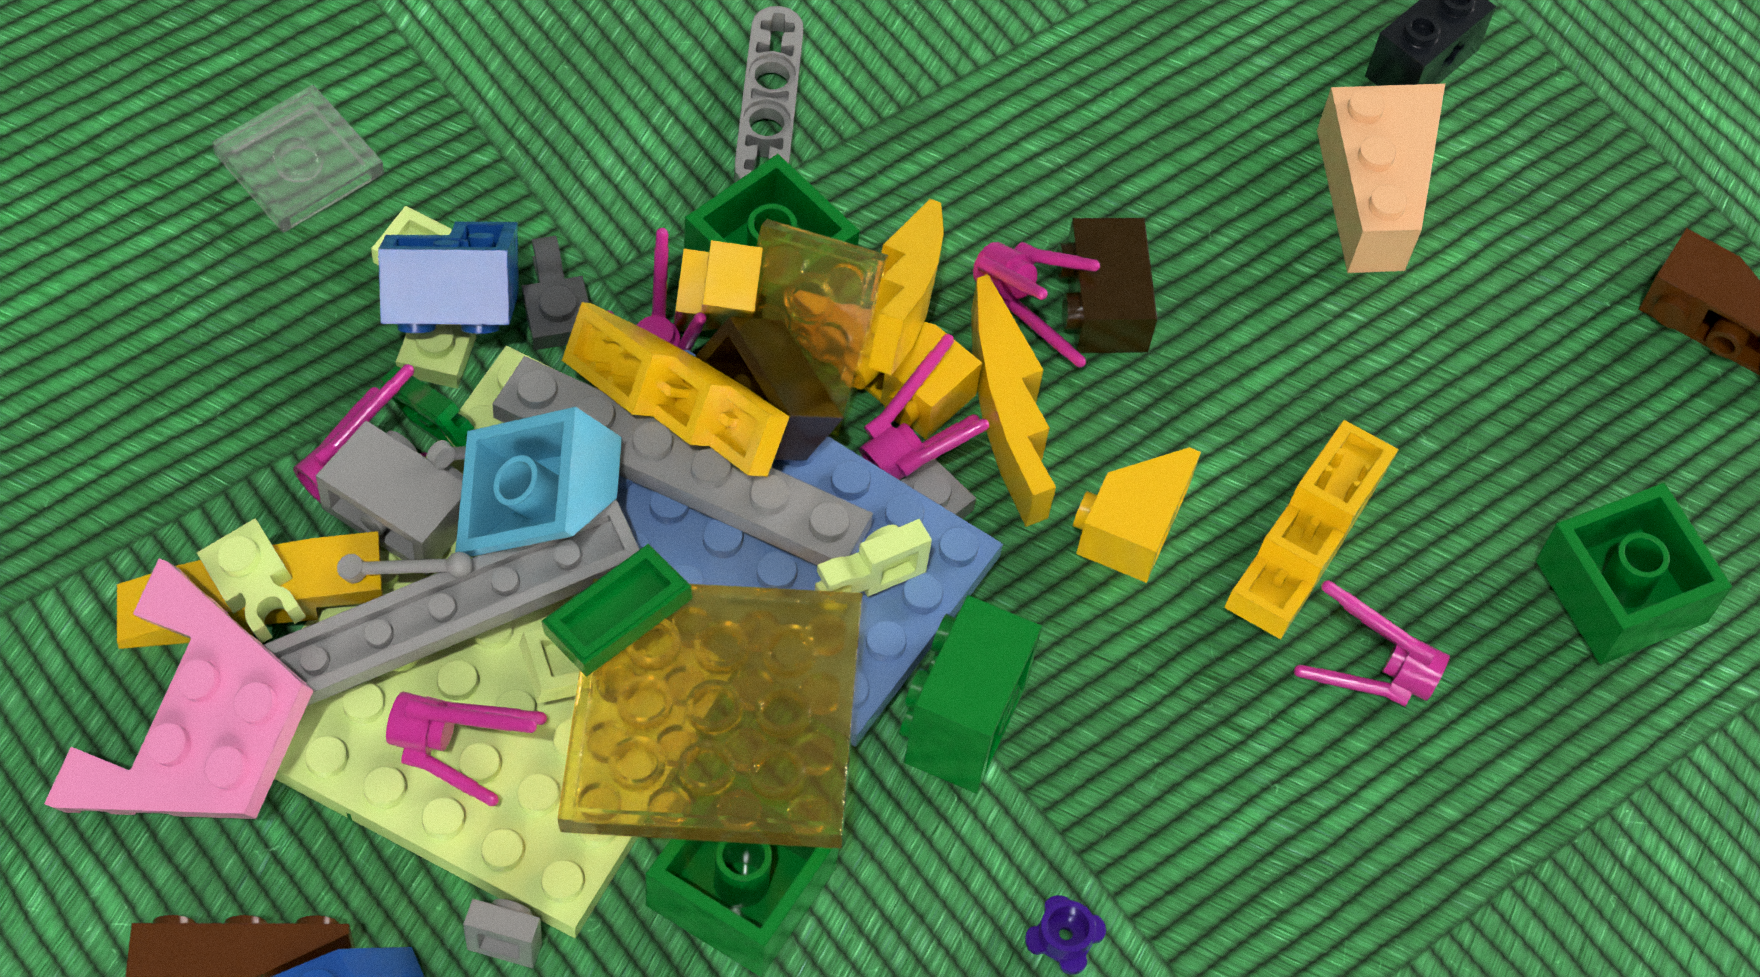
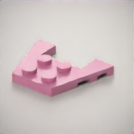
(215, 729)

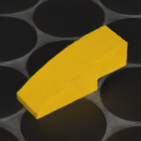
(717, 284)

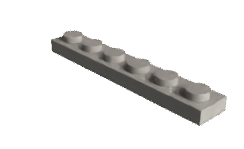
(769, 508)
(451, 609)

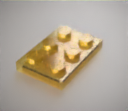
(823, 297)

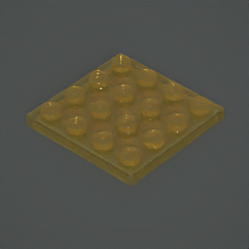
(721, 723)

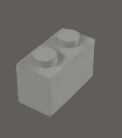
(390, 488)

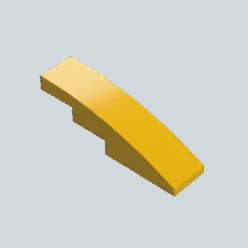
(906, 287)
(674, 388)
(1008, 401)
(1311, 529)
(313, 585)

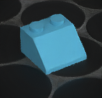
(535, 480)

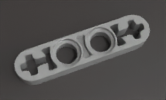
(769, 103)

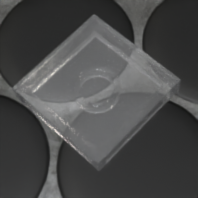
(298, 158)

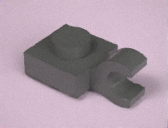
(553, 301)

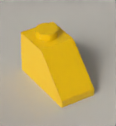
(1135, 512)

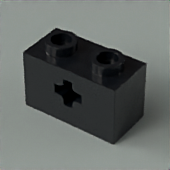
(1429, 41)

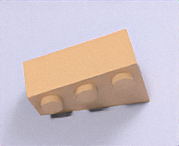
(1379, 169)

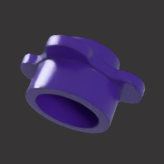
(1066, 915)

